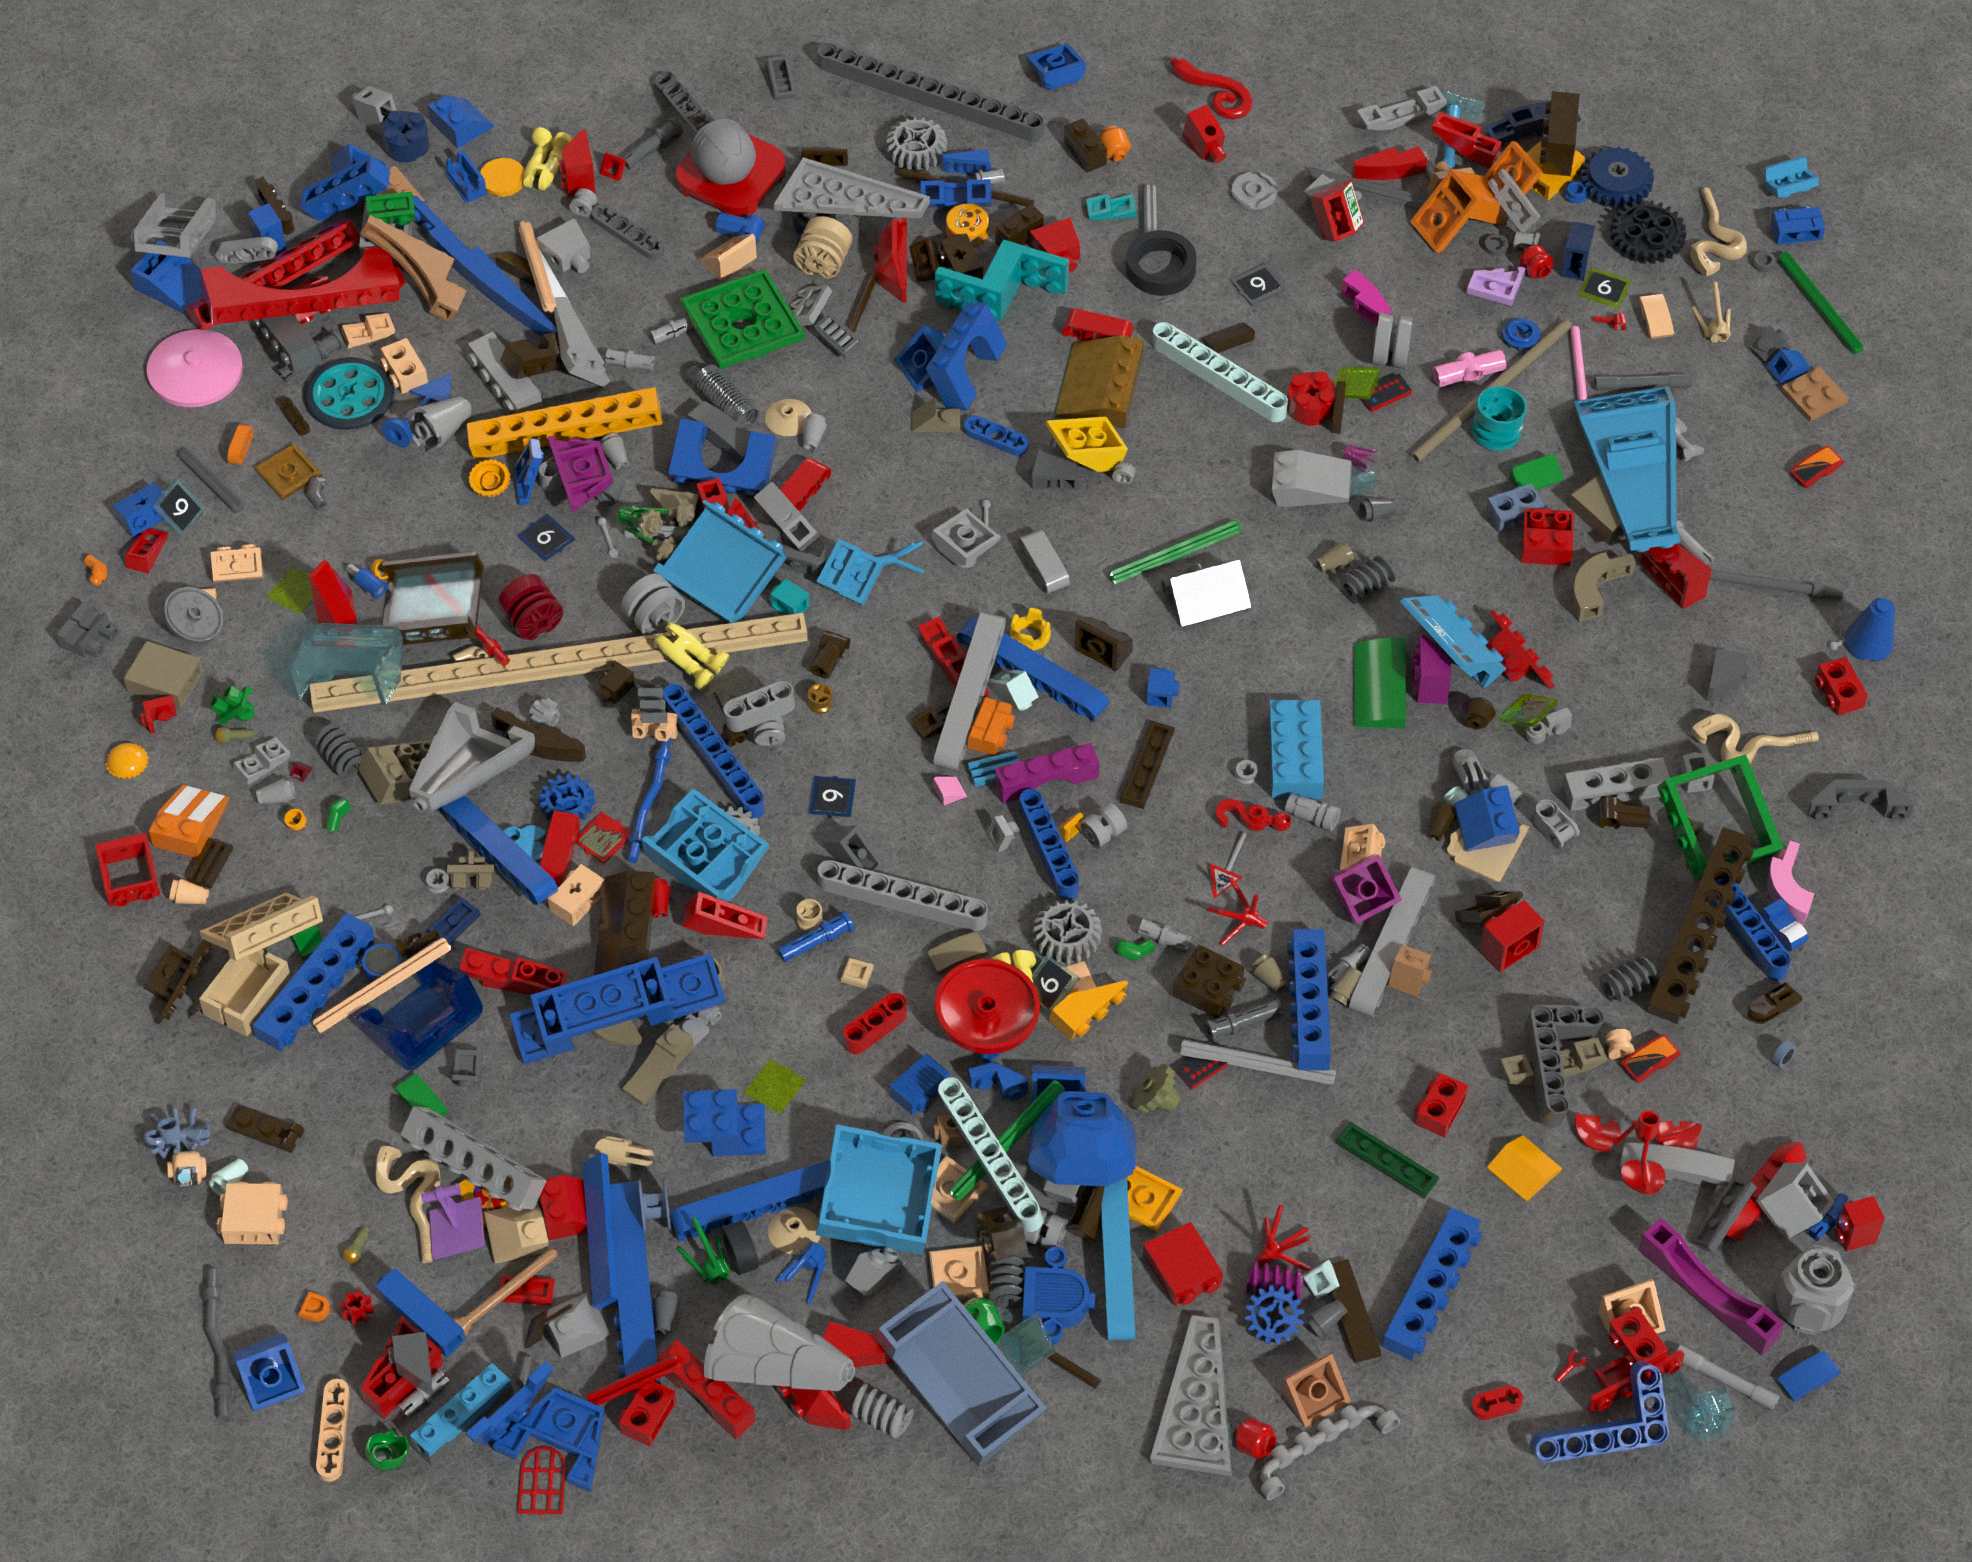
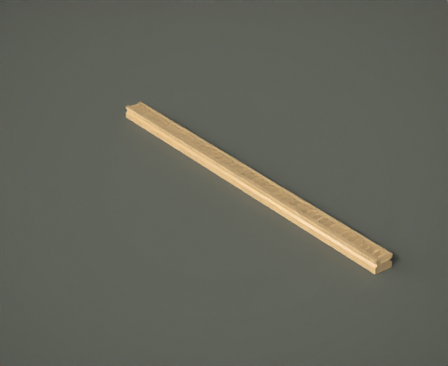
(555, 663)

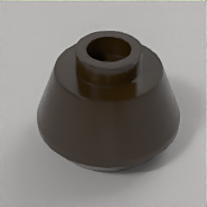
(1478, 712)

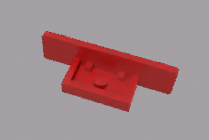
(1516, 656)
(1617, 1381)

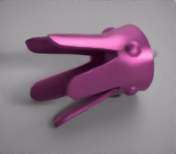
(1356, 454)

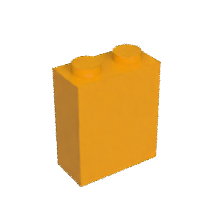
(1549, 184)

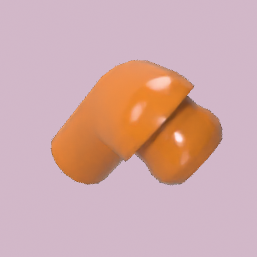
(99, 570)

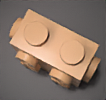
(252, 1213)

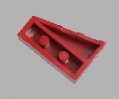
(1678, 573)
(383, 1385)

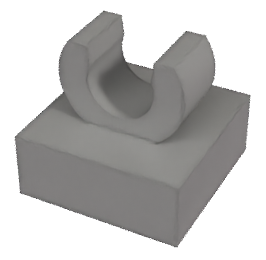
(1001, 832)

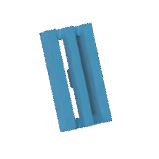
(989, 767)

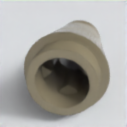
(1336, 557)
(1269, 973)
(1345, 985)

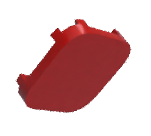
(738, 197)

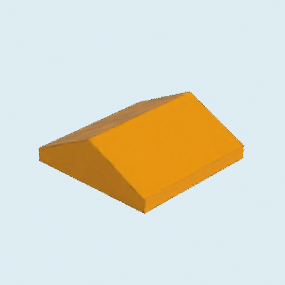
(1523, 1167)

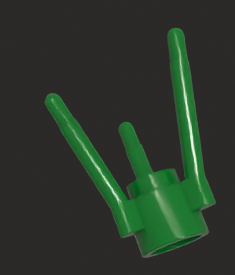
(714, 1267)

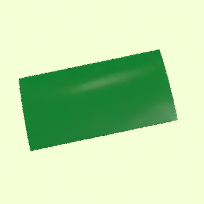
(1380, 683)

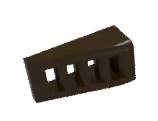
(1086, 1213)

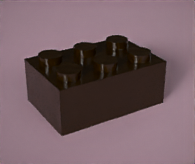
(1561, 133)

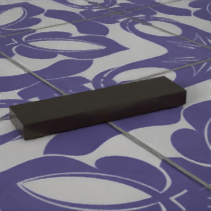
(1147, 765)
(1356, 1321)

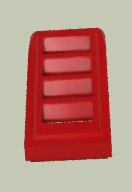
(145, 562)

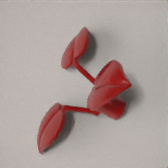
(1640, 1176)

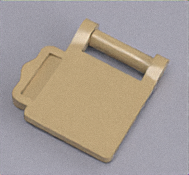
(1487, 862)

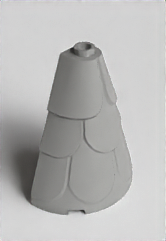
(464, 758)
(769, 1348)

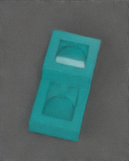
(1104, 208)

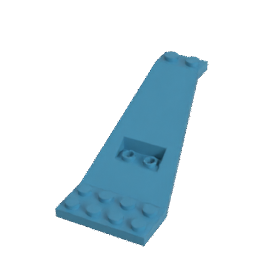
(1636, 456)

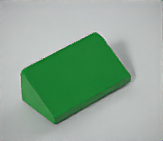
(1537, 472)

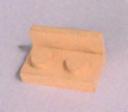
(237, 564)
(1360, 843)

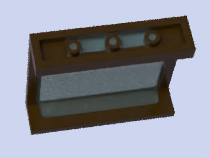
(434, 597)

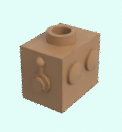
(1410, 970)

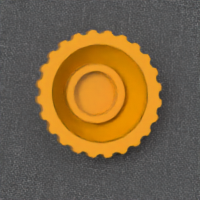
(493, 477)
(126, 760)

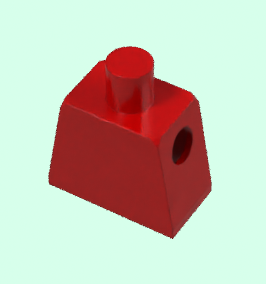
(1204, 134)
(1058, 240)

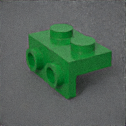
(392, 207)

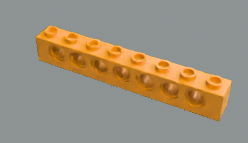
(567, 421)

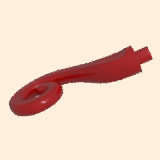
(1193, 76)

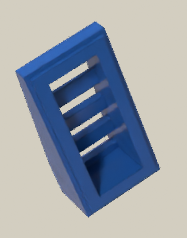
(971, 162)

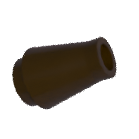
(1440, 819)

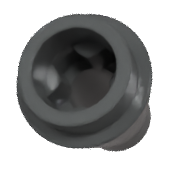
(1374, 508)
(665, 1310)
(1326, 1317)

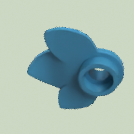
(528, 839)

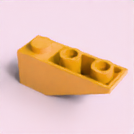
(1080, 1008)

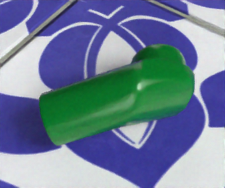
(336, 812)
(1133, 951)

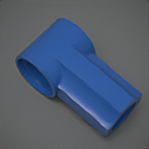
(738, 226)

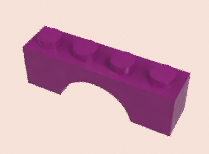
(1072, 764)

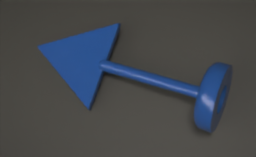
(398, 431)

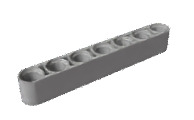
(969, 690)
(894, 887)
(1395, 932)

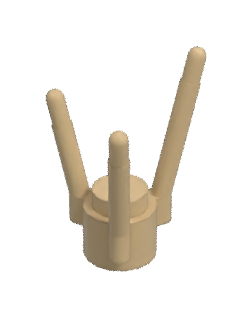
(1718, 328)

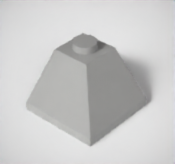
(576, 1327)

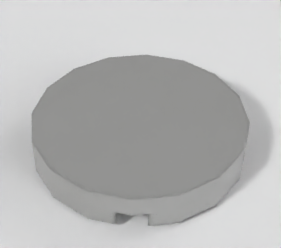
(1254, 190)

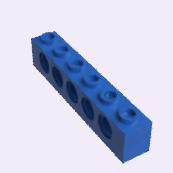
(316, 969)
(1310, 999)
(1456, 1227)

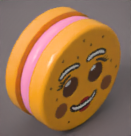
(969, 220)

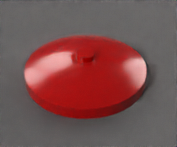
(987, 1006)

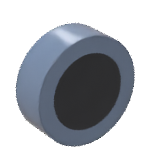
(1784, 1053)

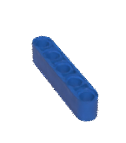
(1045, 835)
(1759, 934)

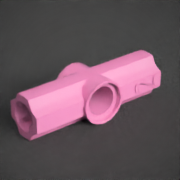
(1469, 367)

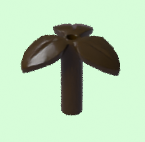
(414, 943)

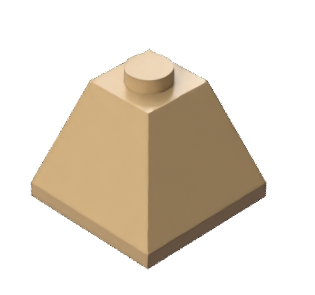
(516, 1233)

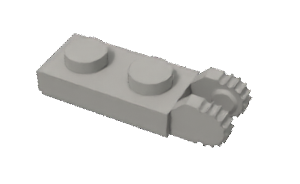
(1514, 201)

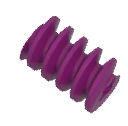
(1264, 1278)

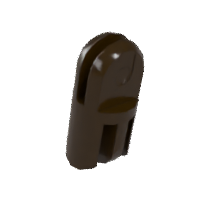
(1773, 1003)

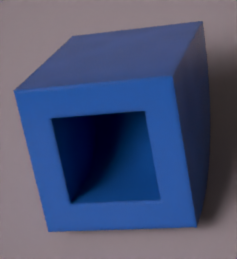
(1788, 365)

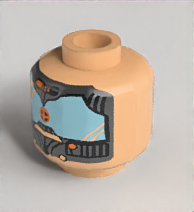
(187, 1168)

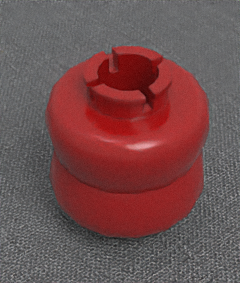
(1536, 261)

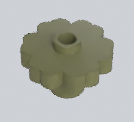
(1156, 1090)

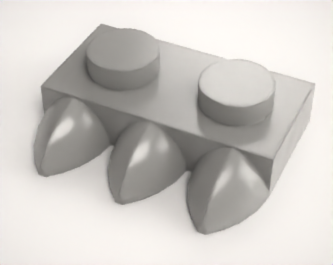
(810, 304)

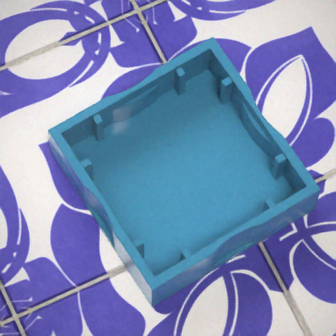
(879, 1189)

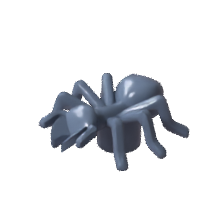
(170, 1135)

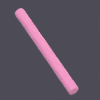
(1578, 363)

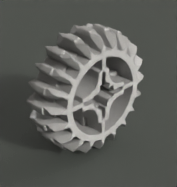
(916, 149)
(1077, 941)

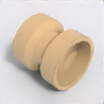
(809, 915)

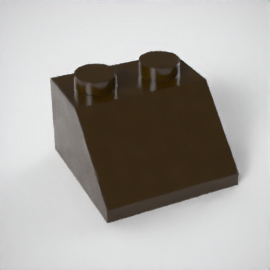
(1102, 642)

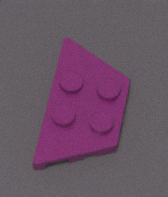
(581, 469)

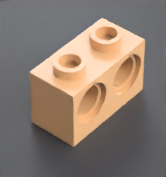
(403, 365)

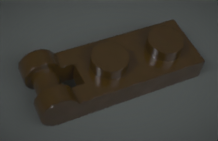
(268, 195)
(264, 1128)

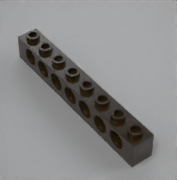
(1728, 845)

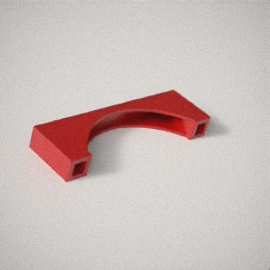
(236, 300)

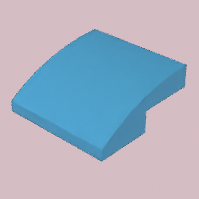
(850, 572)

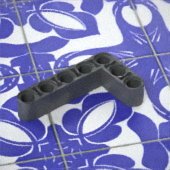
(1542, 1032)

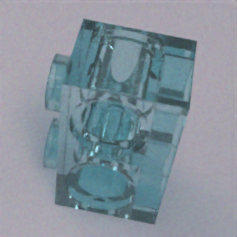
(1710, 1414)

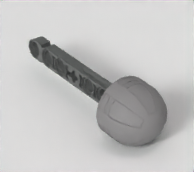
(719, 146)

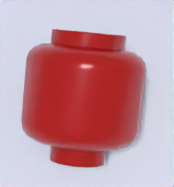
(1255, 1438)

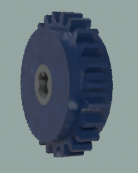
(1617, 176)

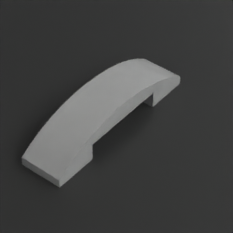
(1390, 117)

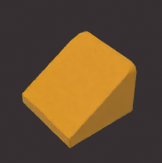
(1070, 827)

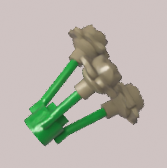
(651, 524)

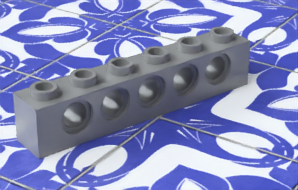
(526, 1184)

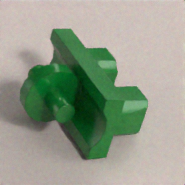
(232, 705)

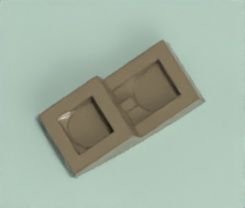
(958, 951)

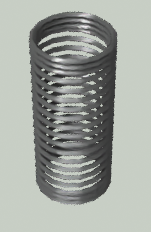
(740, 409)

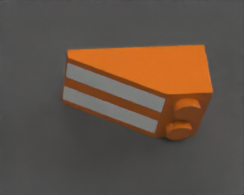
(187, 820)

